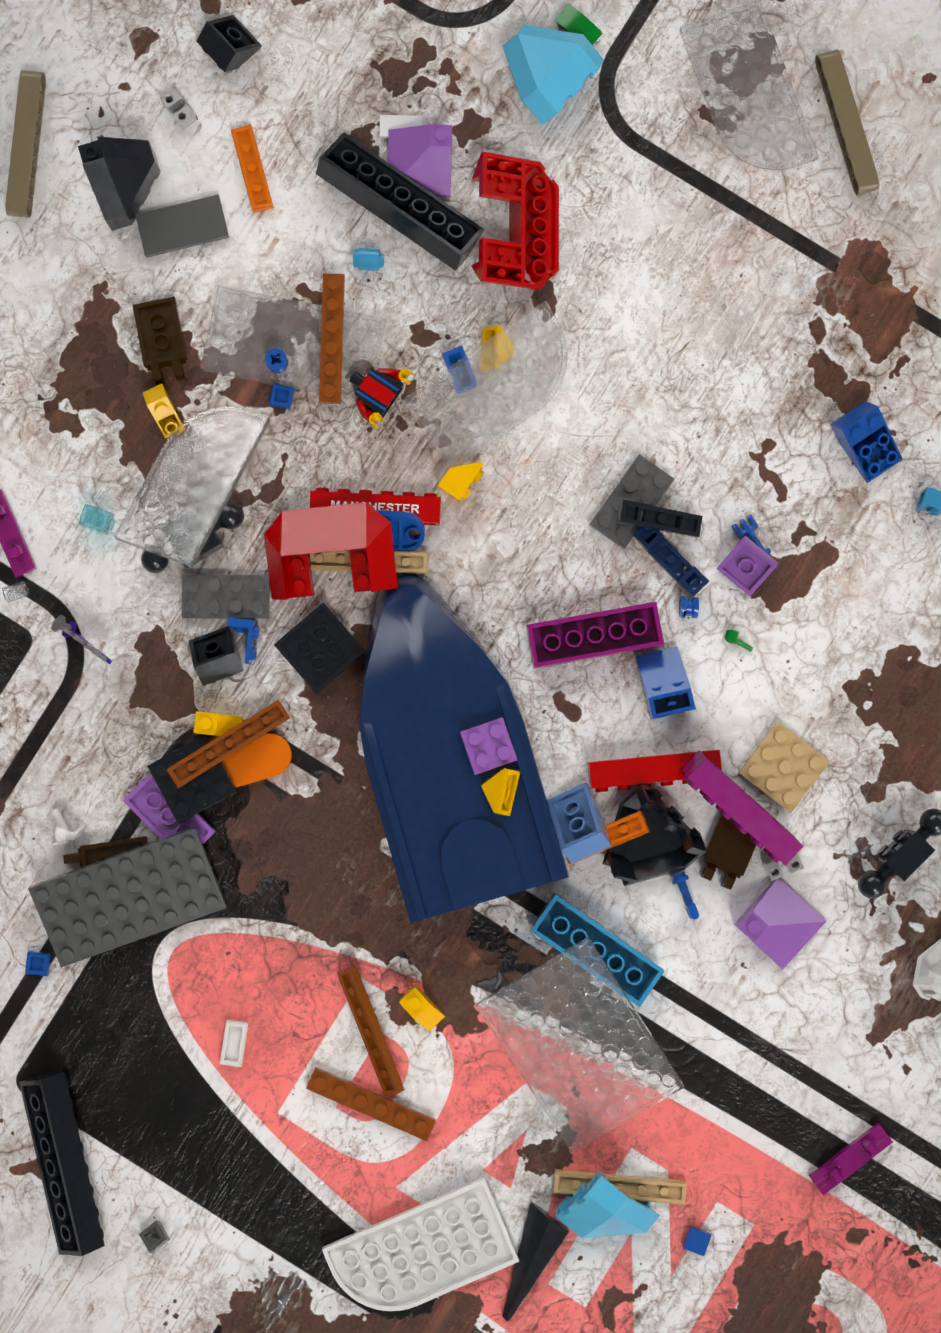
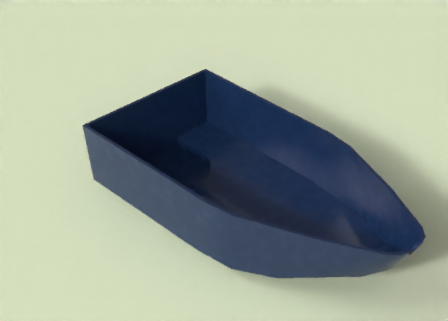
(419, 691)

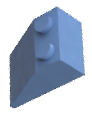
(578, 823)

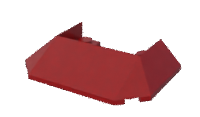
(533, 242)
(329, 529)

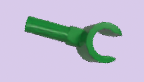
(732, 637)

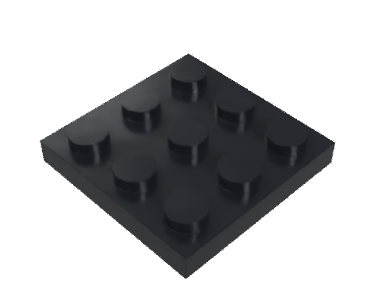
(319, 648)
(197, 794)

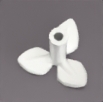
(62, 833)

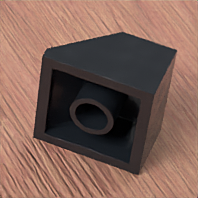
(227, 42)
(215, 656)

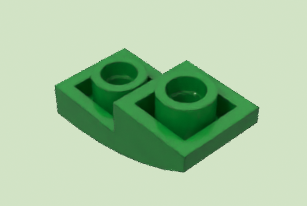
(574, 21)

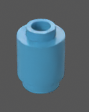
(368, 259)

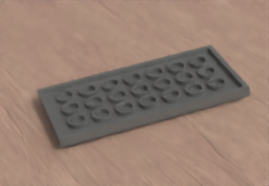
(128, 897)

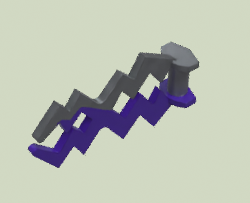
(69, 630)

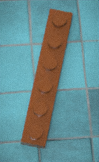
(331, 338)
(227, 744)
(370, 1031)
(371, 1104)

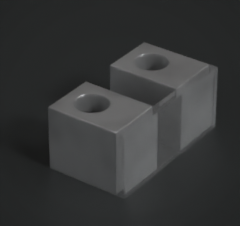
(177, 101)
(769, 865)

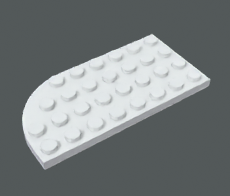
(424, 1250)

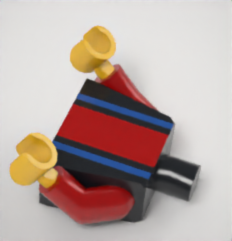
(378, 391)

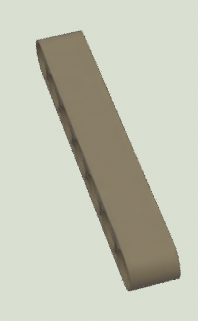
(847, 122)
(25, 143)

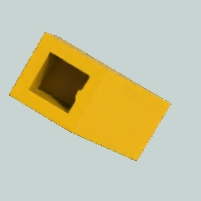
(162, 409)
(459, 479)

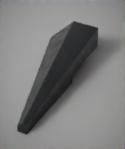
(538, 1244)

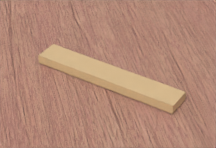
(406, 561)
(635, 1187)

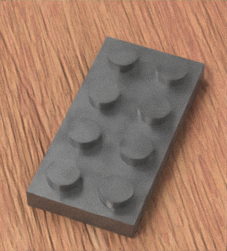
(640, 484)
(226, 596)

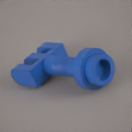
(748, 531)
(690, 906)

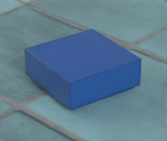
(281, 396)
(38, 963)
(696, 1240)

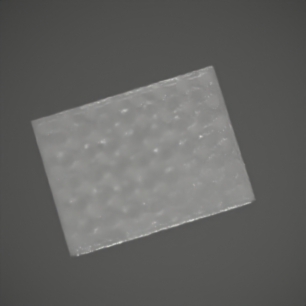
(580, 1045)

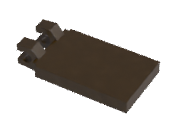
(160, 337)
(727, 851)
(96, 852)

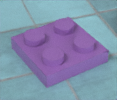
(747, 566)
(488, 746)

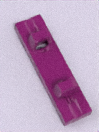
(13, 541)
(850, 1158)

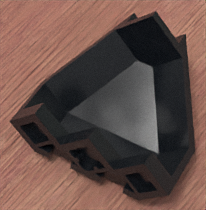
(120, 176)
(663, 850)

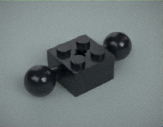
(230, 518)
(902, 855)

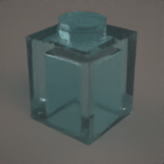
(97, 519)

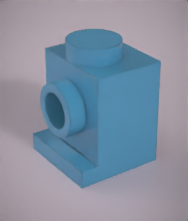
(930, 500)

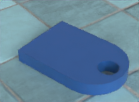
(401, 524)

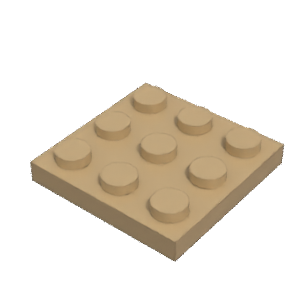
(783, 767)

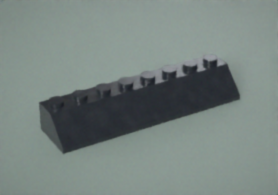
(399, 201)
(62, 1164)

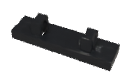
(659, 518)

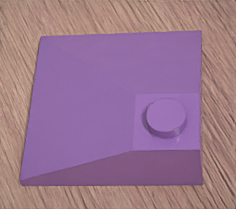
(423, 155)
(780, 923)

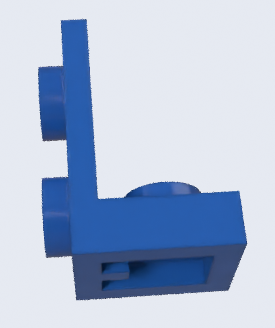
(241, 626)

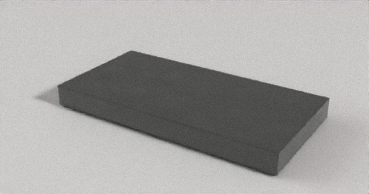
(182, 226)

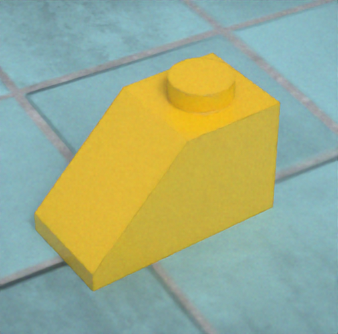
(215, 723)
(421, 1008)

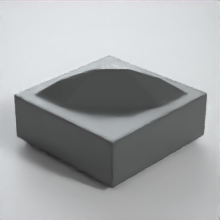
(154, 1237)

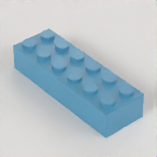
(566, 925)

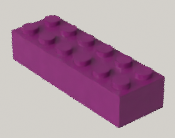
(594, 635)
(745, 811)

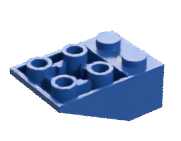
(867, 440)
(665, 683)

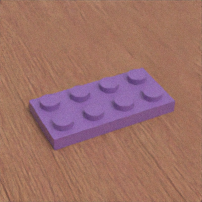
(153, 810)

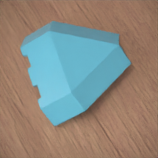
(550, 67)
(604, 1211)

